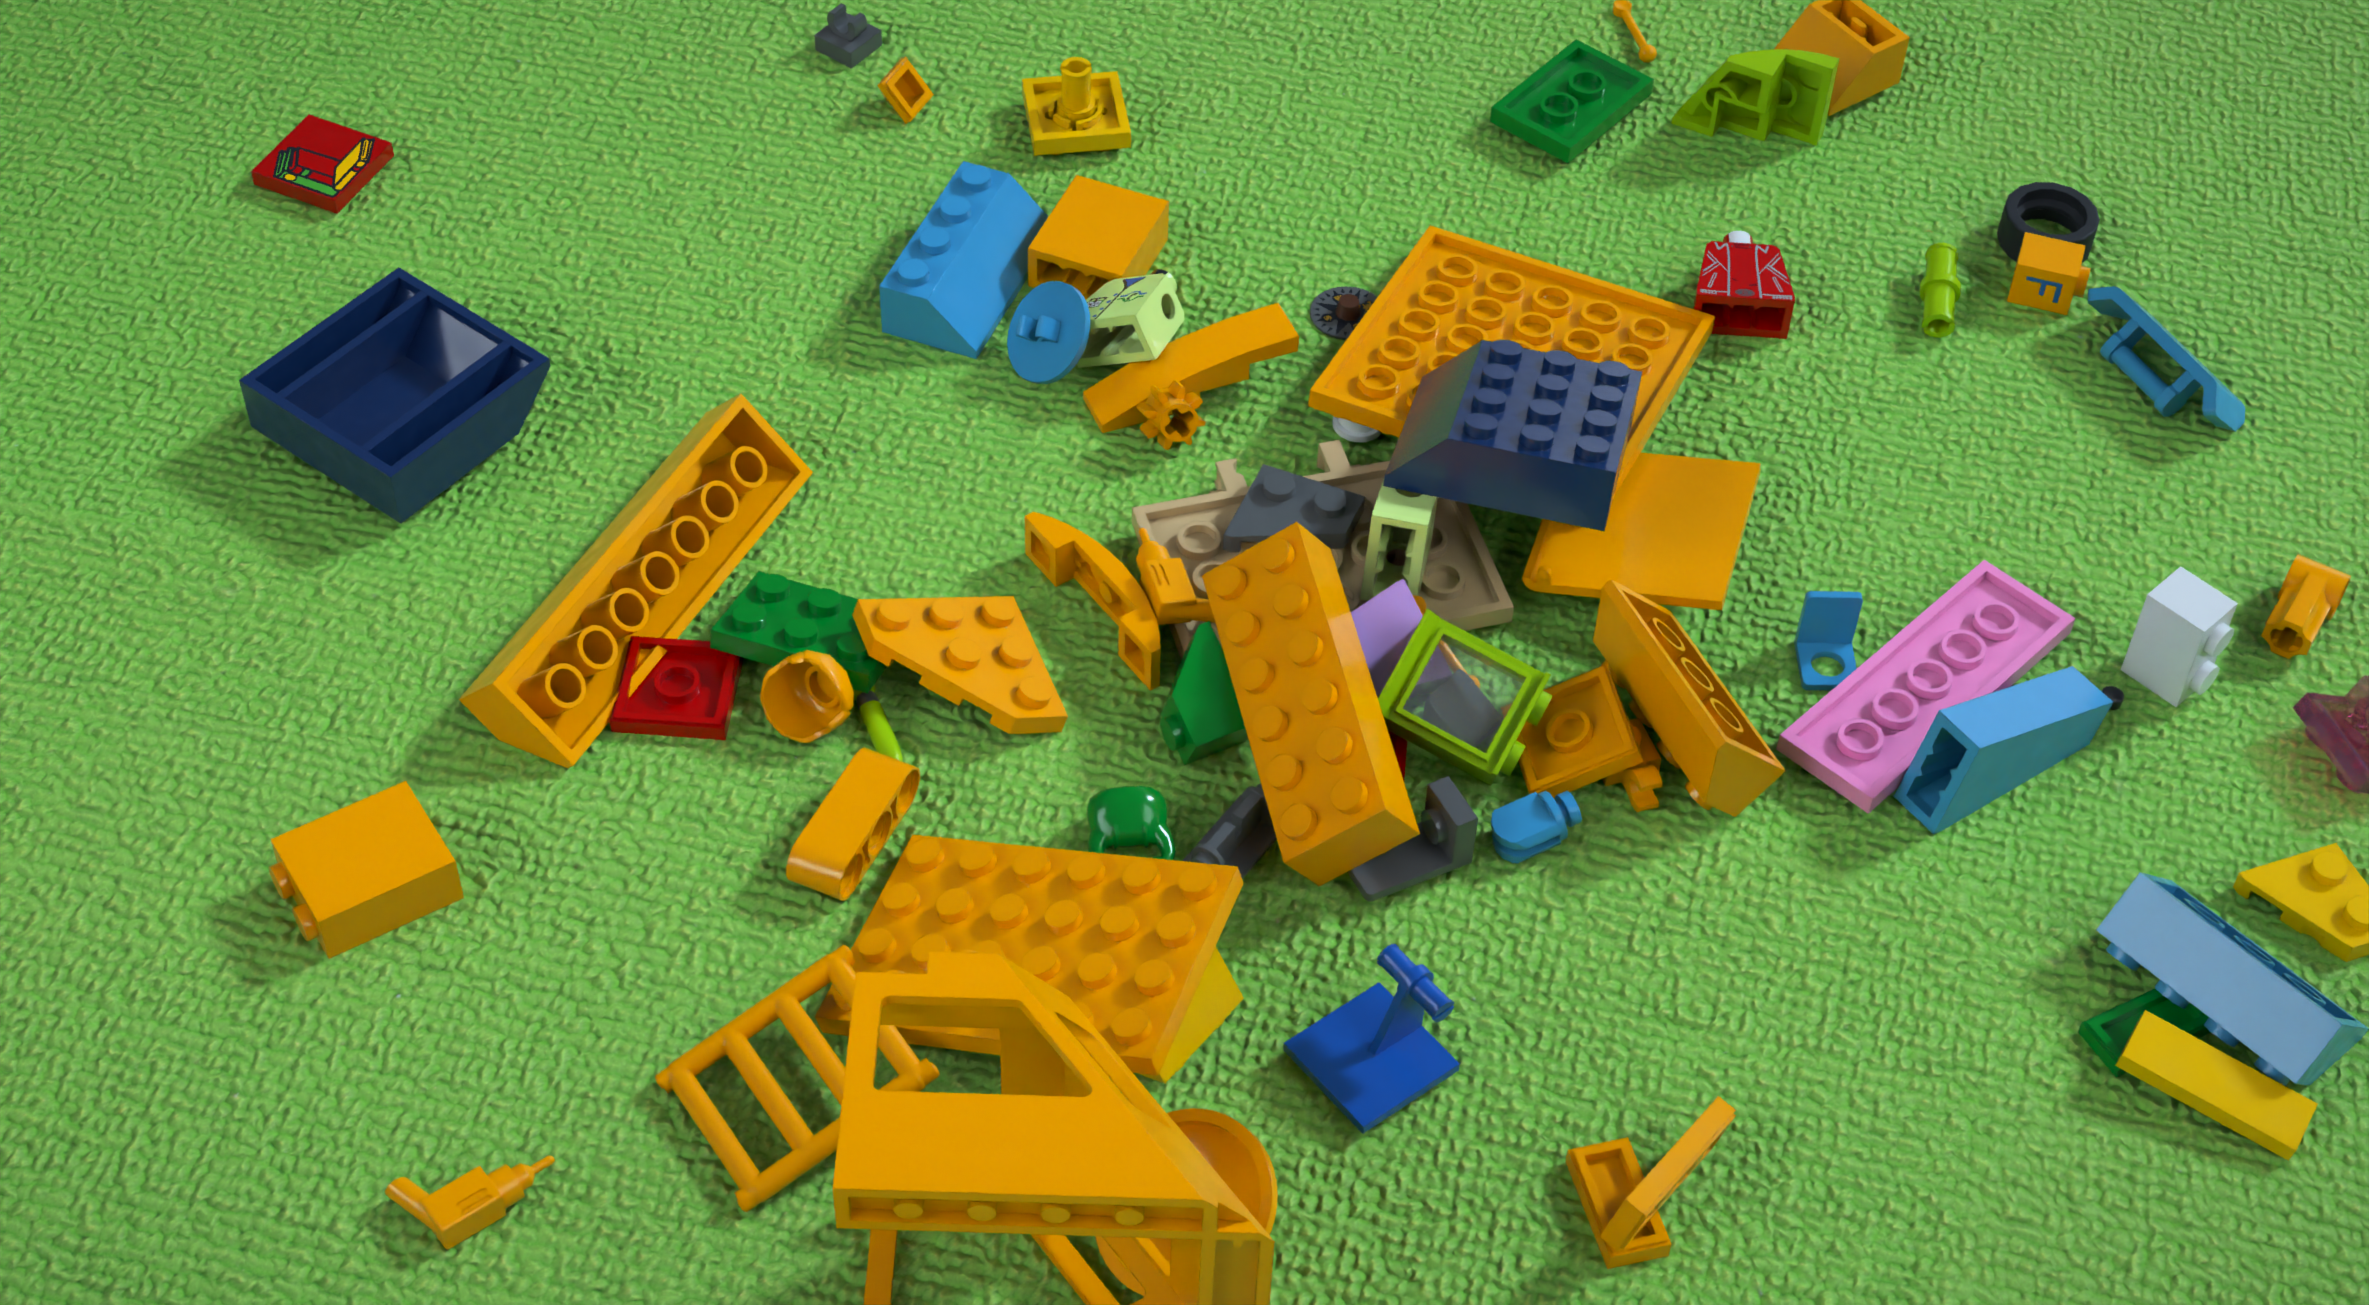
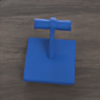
(1374, 1050)

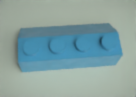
(962, 263)
(2229, 980)

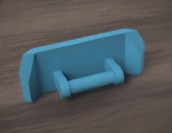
(2219, 403)

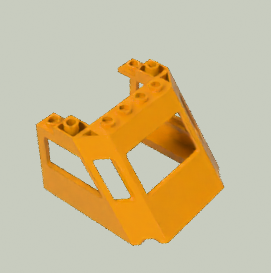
(1042, 1156)

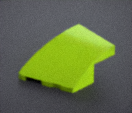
(1764, 94)

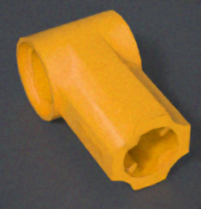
(2305, 601)

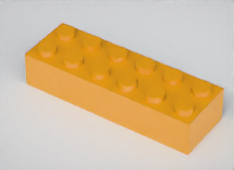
(1309, 706)

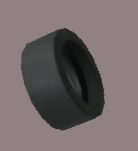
(2051, 203)

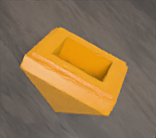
(905, 90)

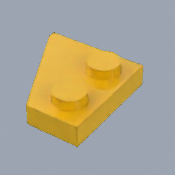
(2318, 898)

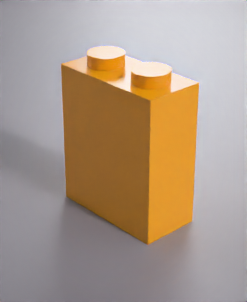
(1098, 236)
(365, 870)

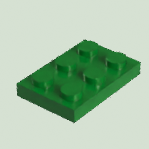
(1571, 101)
(787, 617)

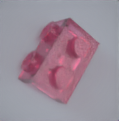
(2341, 730)

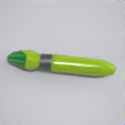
(877, 724)

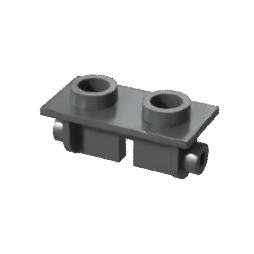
(1239, 835)

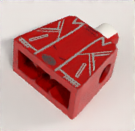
(1745, 288)

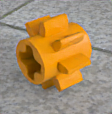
(1183, 407)

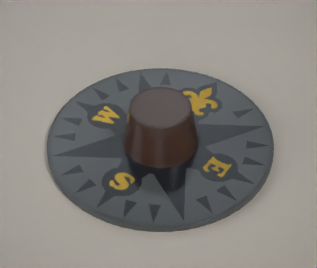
(1340, 310)

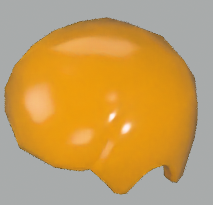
(806, 696)

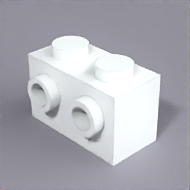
(2180, 637)

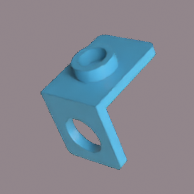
(1826, 630)

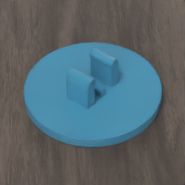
(1048, 332)

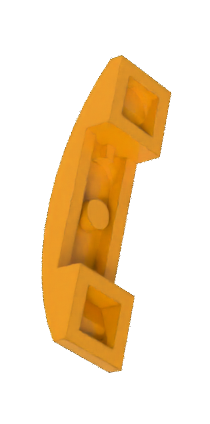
(1068, 554)

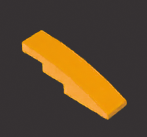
(1198, 361)

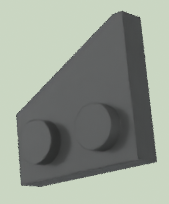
(1286, 498)

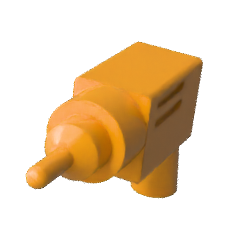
(1168, 585)
(468, 1201)

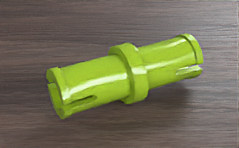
(1940, 290)

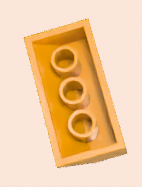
(1683, 702)

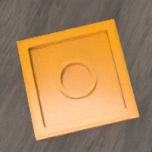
(1578, 736)

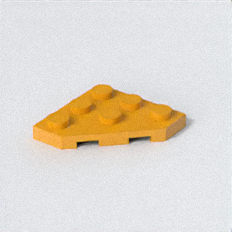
(967, 652)

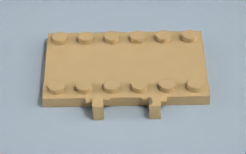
(1458, 575)

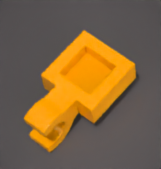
(1641, 778)

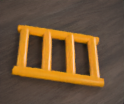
(733, 1041)

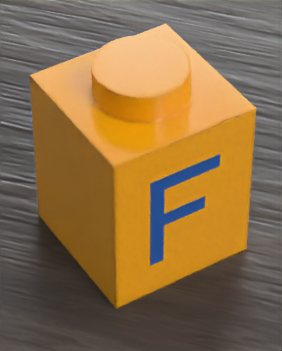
(2048, 274)

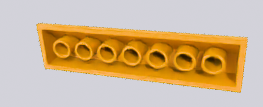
(640, 578)

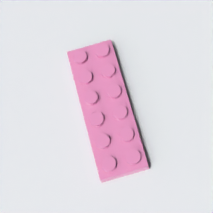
(1956, 650)

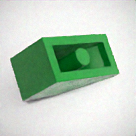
(1202, 705)

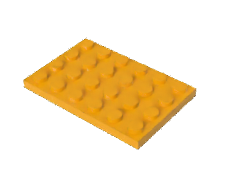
(1097, 926)

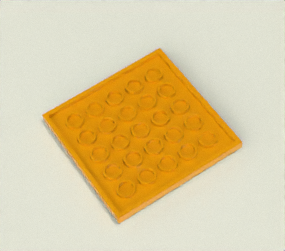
(1470, 291)

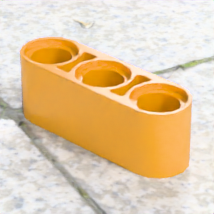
(853, 824)

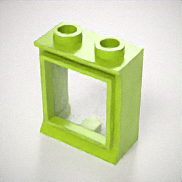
(1462, 699)

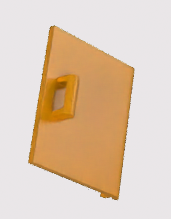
(1666, 535)

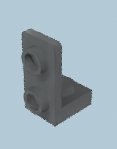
(1443, 845)

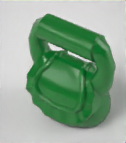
(1129, 819)

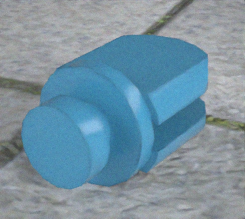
(1533, 824)

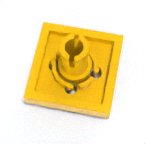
(1076, 110)

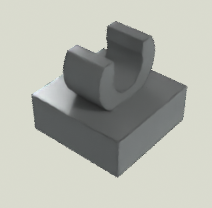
(847, 37)

